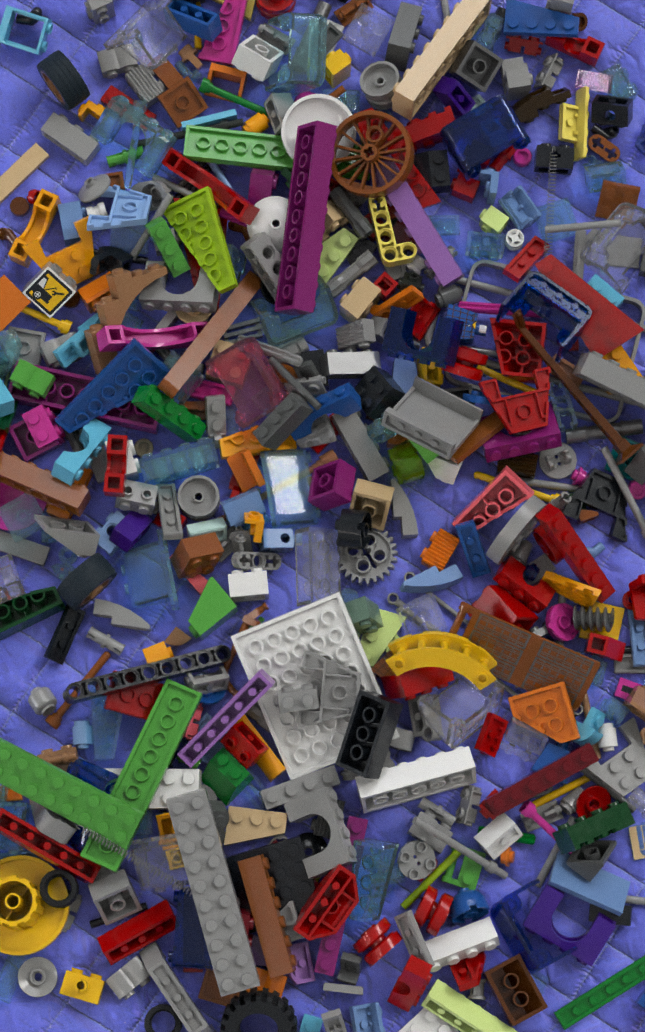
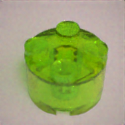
(406, 464)

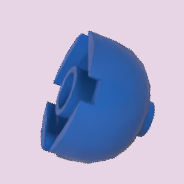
(468, 905)

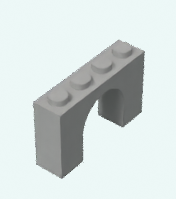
(201, 298)
(339, 849)

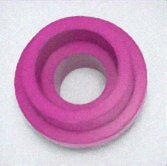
(578, 476)

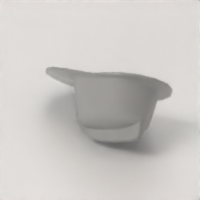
(156, 189)

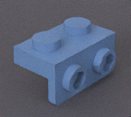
(367, 1018)

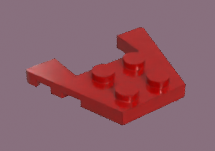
(523, 410)

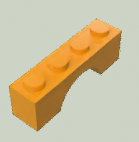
(42, 216)

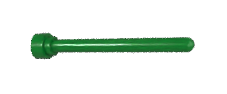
(207, 87)

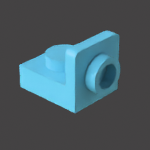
(310, 1023)

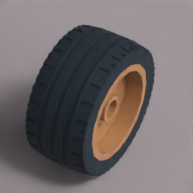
(63, 80)
(86, 581)

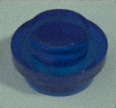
(531, 572)

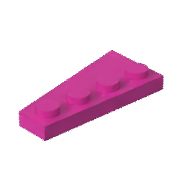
(226, 43)

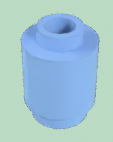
(82, 734)

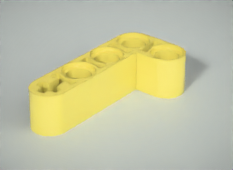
(386, 229)

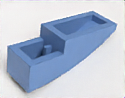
(432, 580)

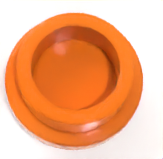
(507, 857)

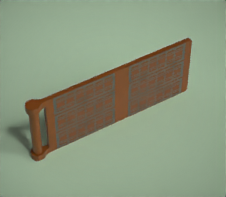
(527, 657)

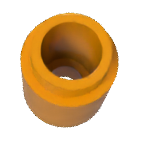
(257, 123)

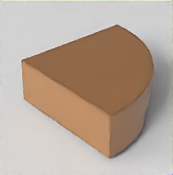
(177, 638)

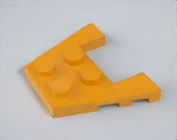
(73, 259)

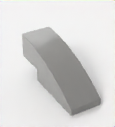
(403, 511)
(120, 615)

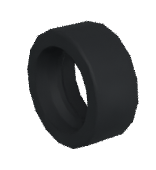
(44, 888)
(161, 1007)

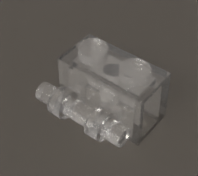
(524, 736)

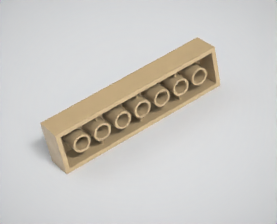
(438, 56)

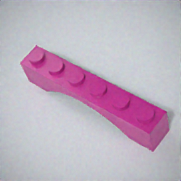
(116, 337)

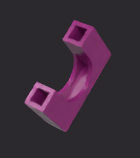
(540, 439)

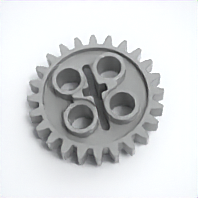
(382, 545)

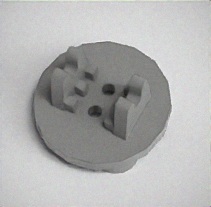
(549, 464)
(424, 855)

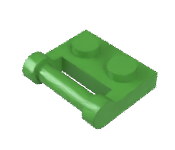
(468, 873)

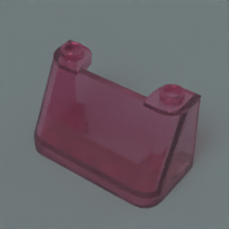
(248, 380)

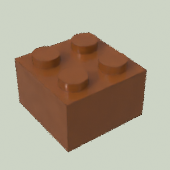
(197, 555)

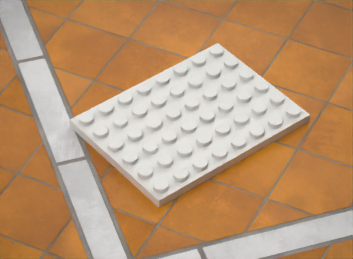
(278, 649)

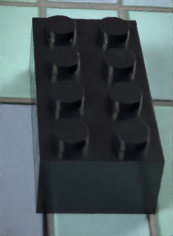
(369, 734)

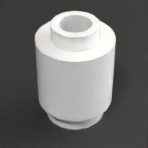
(609, 737)

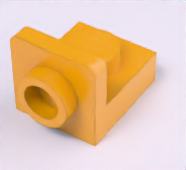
(256, 523)

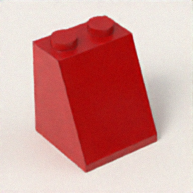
(503, 605)

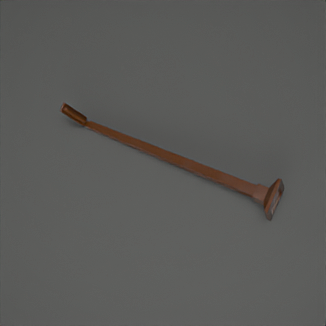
(620, 445)

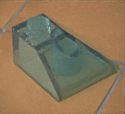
(9, 351)

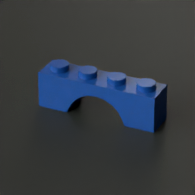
(341, 401)

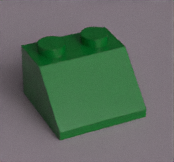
(226, 776)

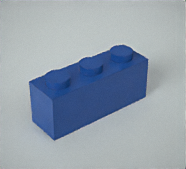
(196, 19)

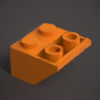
(94, 292)

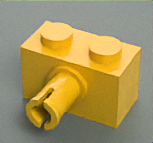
(82, 986)

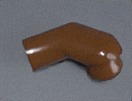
(8, 235)

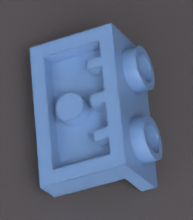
(489, 179)

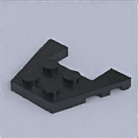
(603, 494)

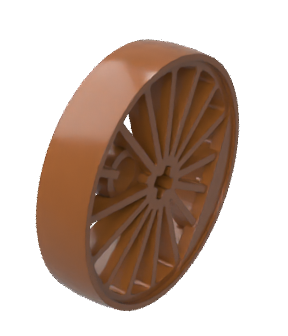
(370, 145)

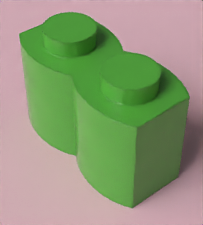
(32, 379)

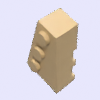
(253, 824)

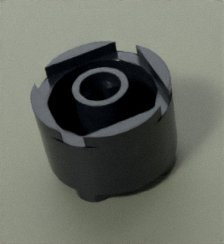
(353, 528)

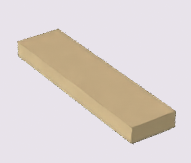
(21, 170)

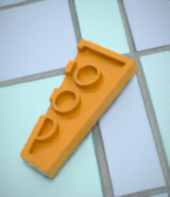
(236, 442)

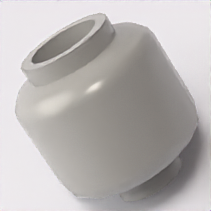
(42, 701)

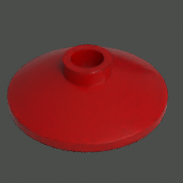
(597, 796)

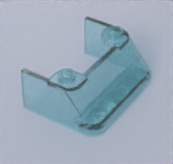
(306, 53)

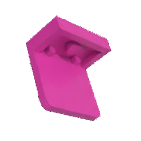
(43, 426)

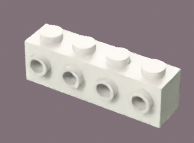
(462, 943)

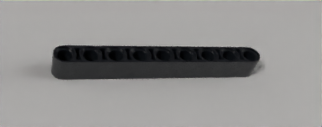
(139, 678)

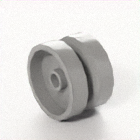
(378, 82)
(198, 509)

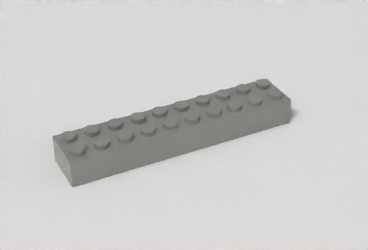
(213, 892)

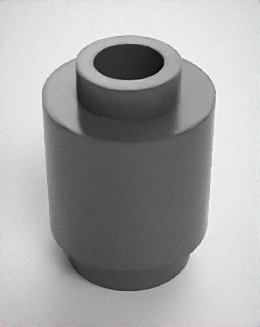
(448, 295)

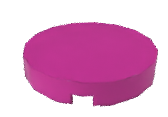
(560, 622)

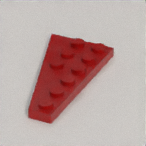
(608, 324)

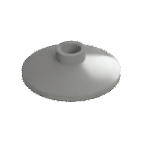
(94, 188)
(27, 974)

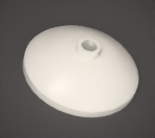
(271, 209)

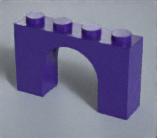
(589, 944)

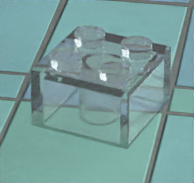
(367, 29)

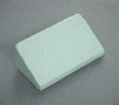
(214, 525)

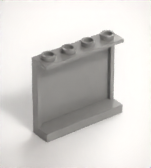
(433, 418)

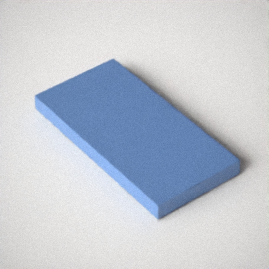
(603, 891)

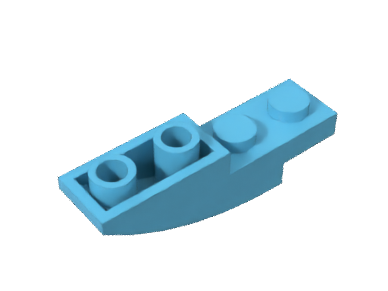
(76, 345)

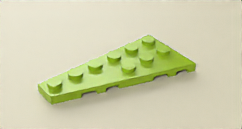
(201, 231)

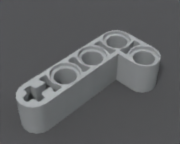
(52, 824)

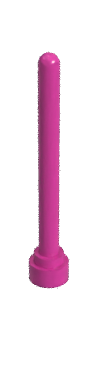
(529, 810)

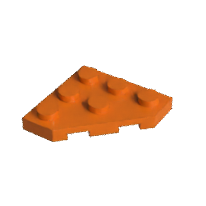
(547, 711)

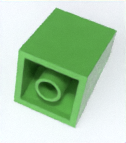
(211, 610)

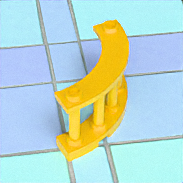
(442, 651)

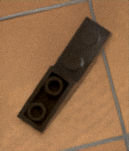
(539, 99)

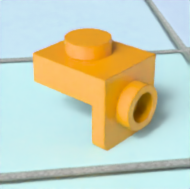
(90, 108)

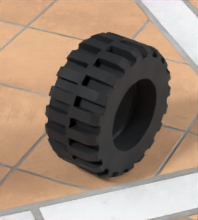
(259, 1003)

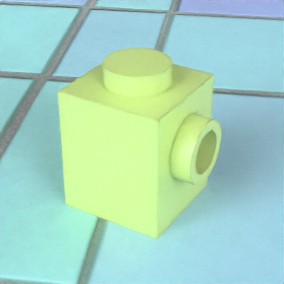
(493, 220)

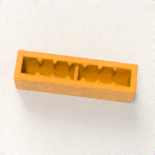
(269, 763)

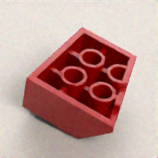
(514, 353)

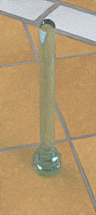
(133, 146)

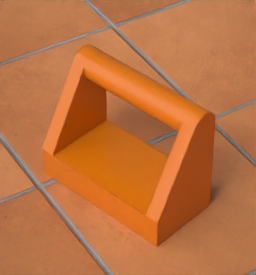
(227, 73)

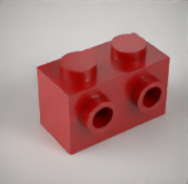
(244, 745)

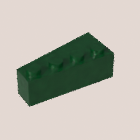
(29, 610)
(590, 829)

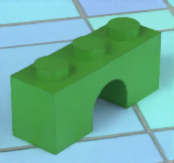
(168, 246)

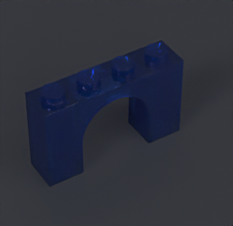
(442, 348)

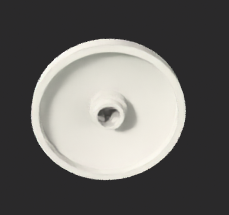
(314, 108)

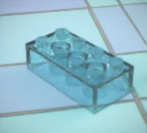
(179, 462)

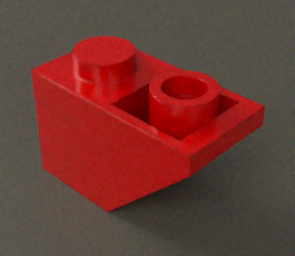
(604, 647)

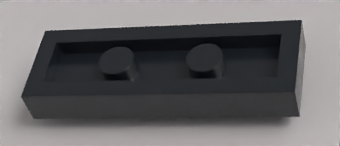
(64, 635)

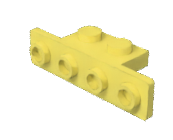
(574, 123)

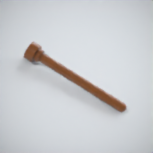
(55, 719)

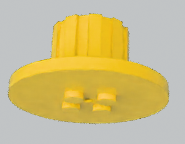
(31, 922)

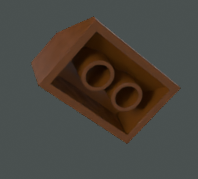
(515, 990)

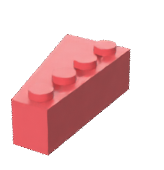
(498, 497)

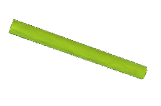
(430, 879)

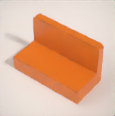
(245, 470)

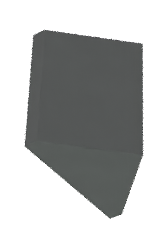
(591, 858)

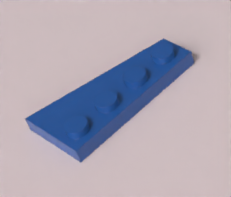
(532, 20)

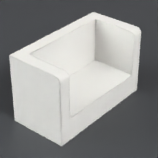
(498, 835)

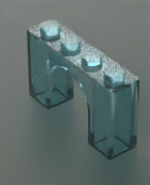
(157, 138)

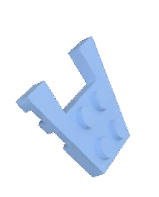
(127, 210)

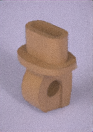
(188, 54)

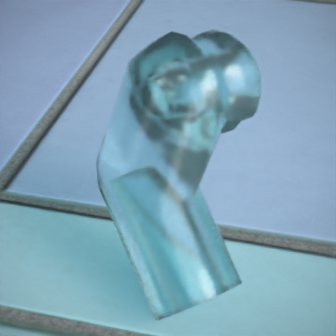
(184, 71)

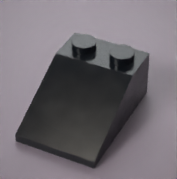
(435, 169)

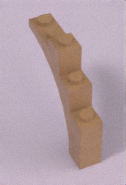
(111, 309)

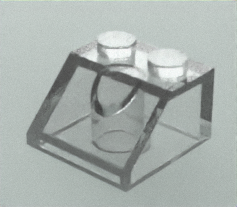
(421, 615)

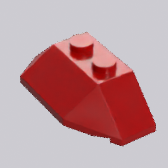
(328, 905)

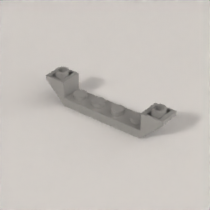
(173, 989)

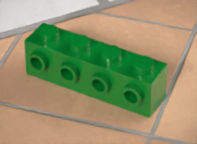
(169, 413)

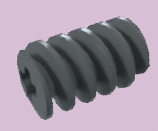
(593, 619)

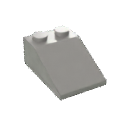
(74, 534)

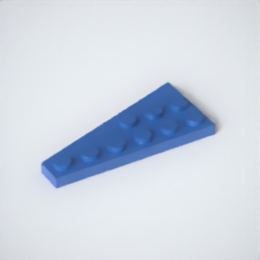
(113, 385)

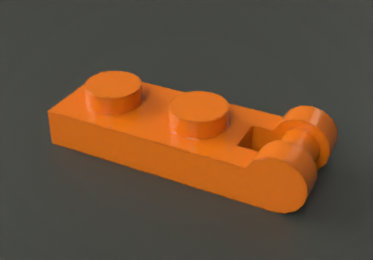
(403, 299)

